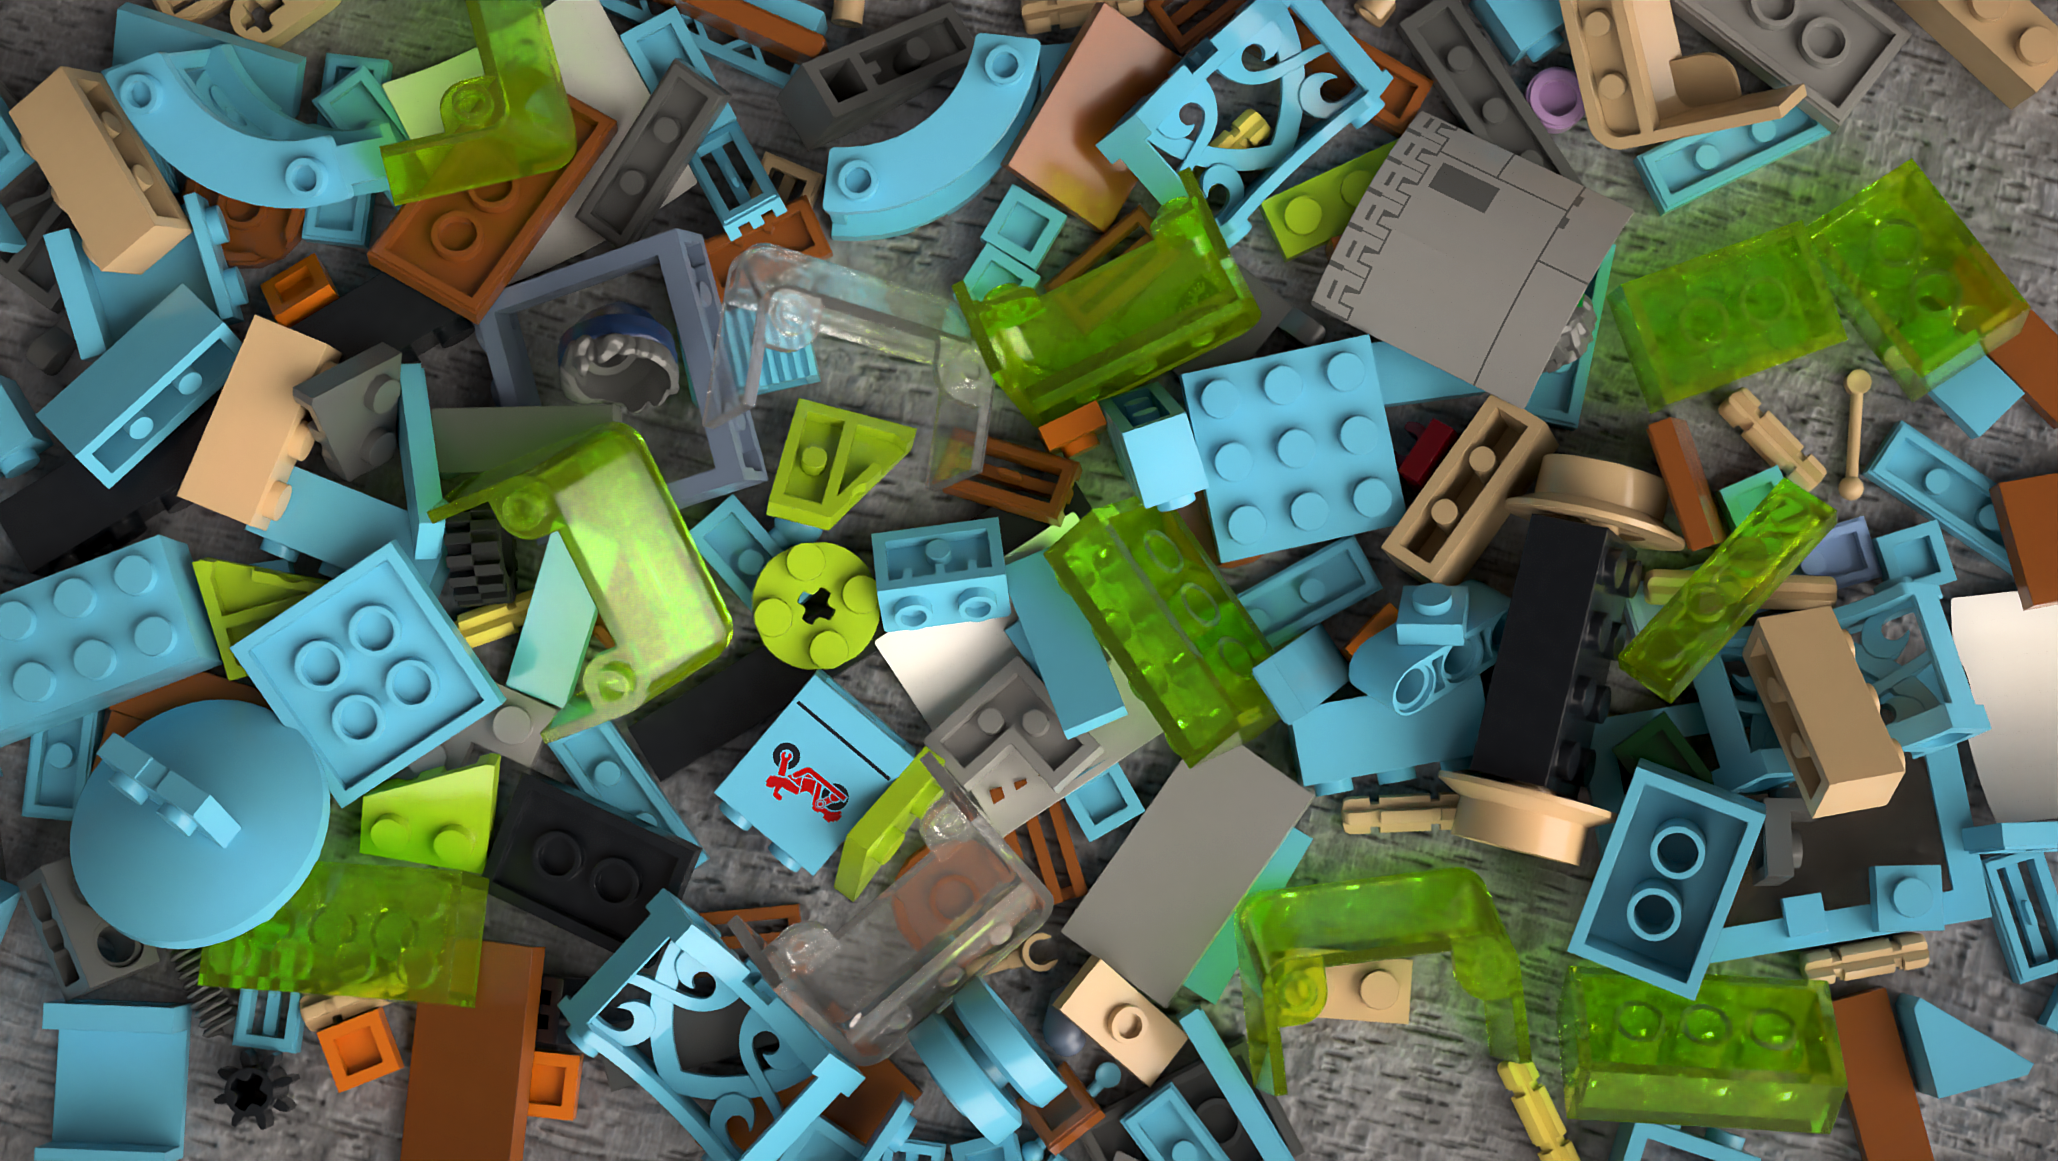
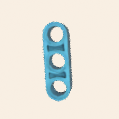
(1417, 675)

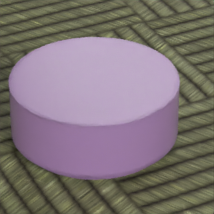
(1556, 99)

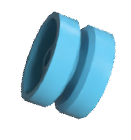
(978, 1066)

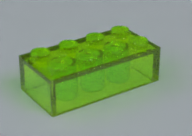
(1168, 625)
(363, 937)
(1733, 1058)

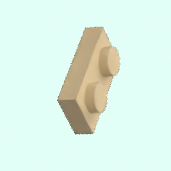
(1370, 991)

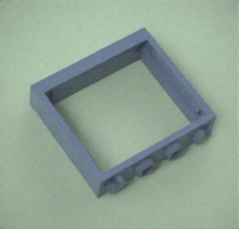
(697, 317)

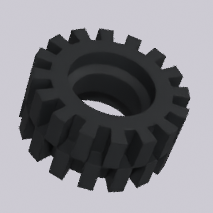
(480, 558)

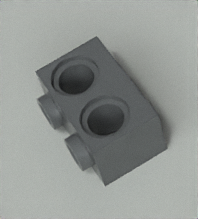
(71, 931)

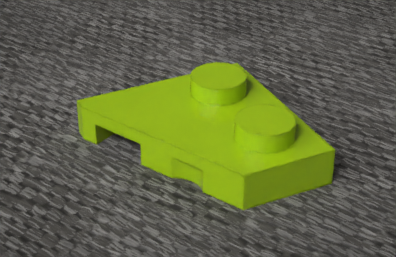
(833, 462)
(244, 599)
(435, 817)
(884, 826)

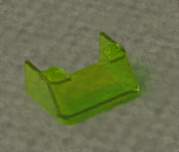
(496, 123)
(1117, 320)
(630, 554)
(1300, 930)

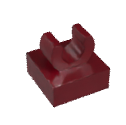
(1427, 454)

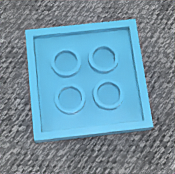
(1294, 448)
(369, 672)

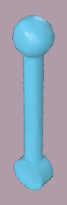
(1107, 1076)

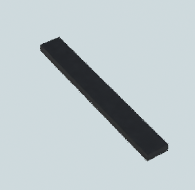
(765, 685)

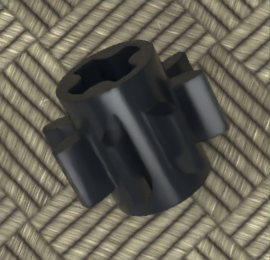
(239, 1092)

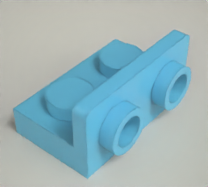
(940, 575)

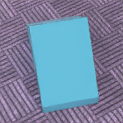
(1950, 1054)

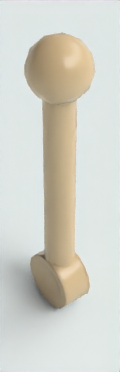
(1855, 384)

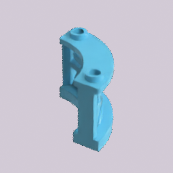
(1270, 27)
(236, 141)
(945, 159)
(1919, 721)
(695, 949)

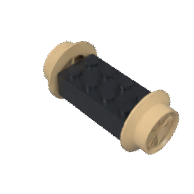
(1558, 655)

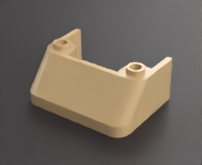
(1641, 86)

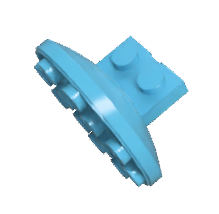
(199, 824)

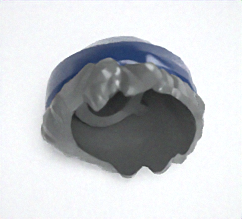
(618, 358)

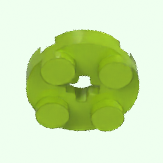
(779, 614)

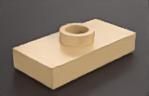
(1120, 1020)

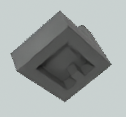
(1778, 845)

